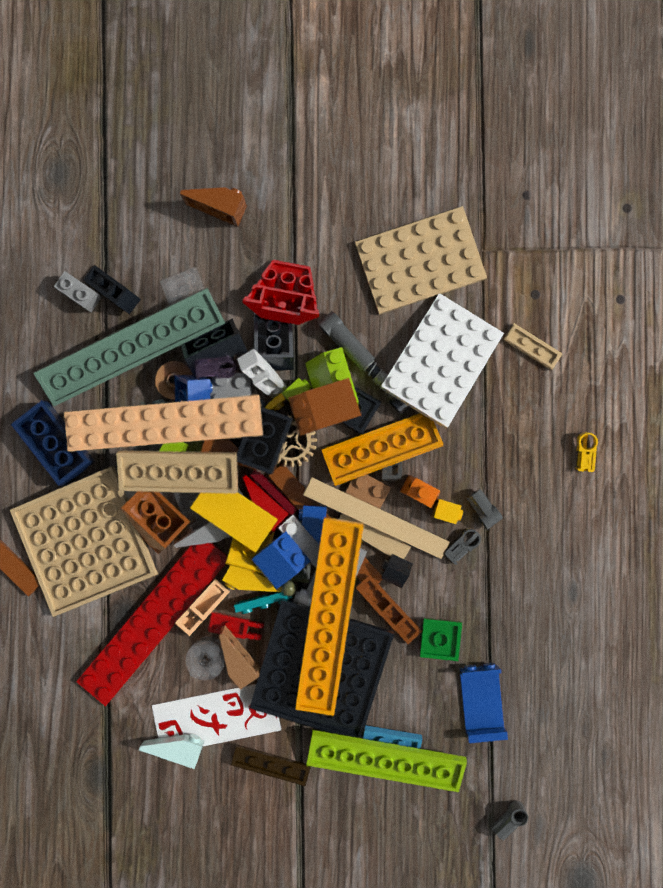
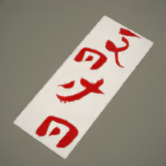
(214, 717)

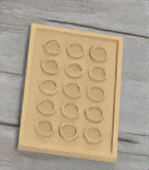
(420, 260)

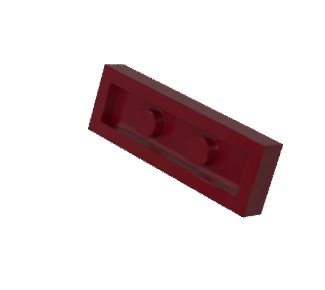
(273, 492)

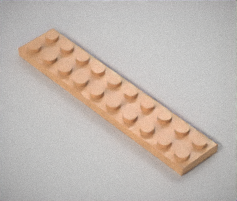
(164, 423)

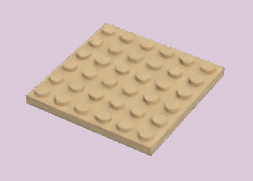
(82, 542)

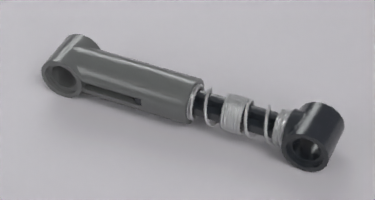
(357, 353)

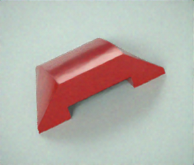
(284, 294)

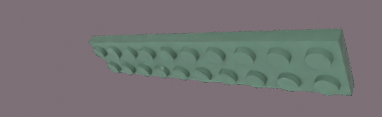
(130, 347)

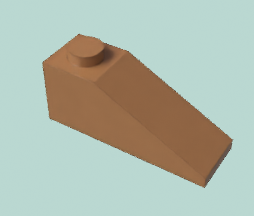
(240, 665)

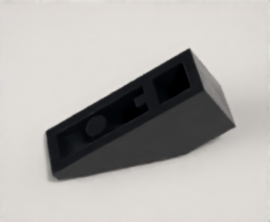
(112, 289)

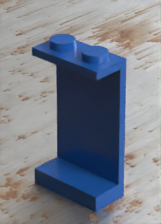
(482, 703)

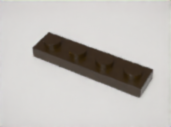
(271, 765)

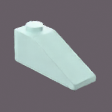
(178, 749)

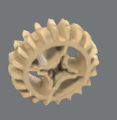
(305, 450)

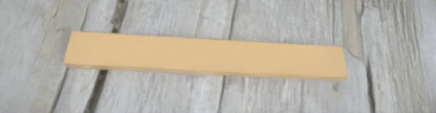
(376, 518)

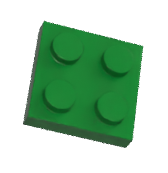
(440, 639)

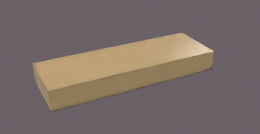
(532, 346)

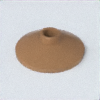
(163, 374)

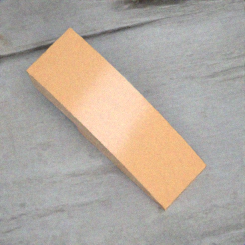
(202, 607)

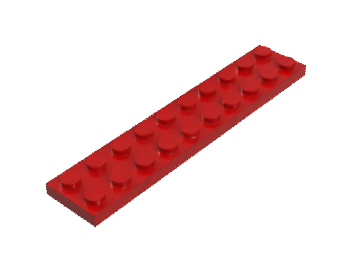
(152, 621)

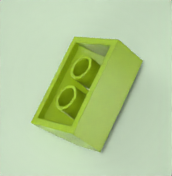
(329, 368)

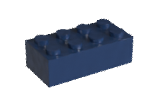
(46, 437)

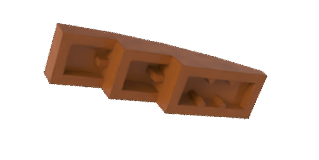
(388, 609)

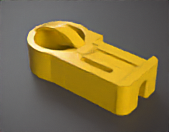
(586, 457)

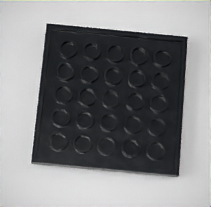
(360, 672)

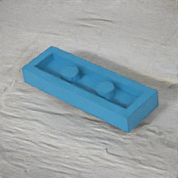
(392, 737)

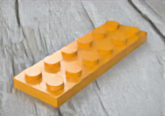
(381, 448)

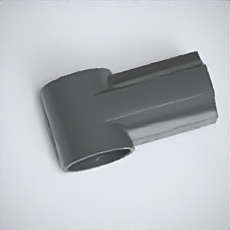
(487, 513)
(508, 821)

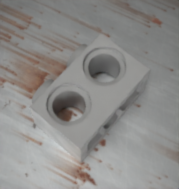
(78, 291)

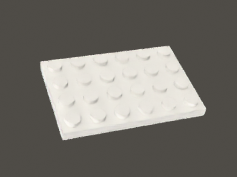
(442, 361)

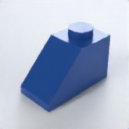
(312, 520)

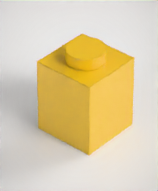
(447, 511)

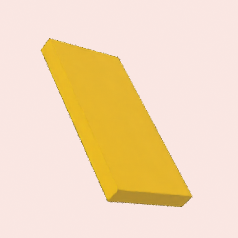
(236, 517)

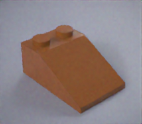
(218, 202)
(324, 406)
(154, 518)

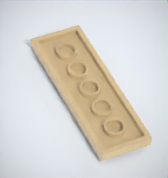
(177, 471)

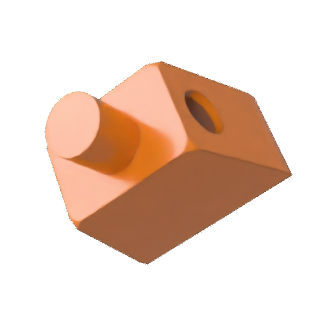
(420, 491)

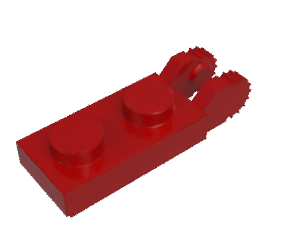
(237, 625)

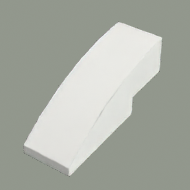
(261, 373)

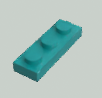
(263, 601)

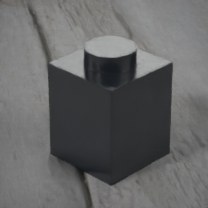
(396, 570)

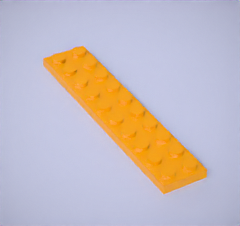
(329, 616)

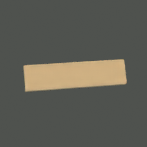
(381, 540)

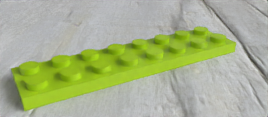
(386, 761)

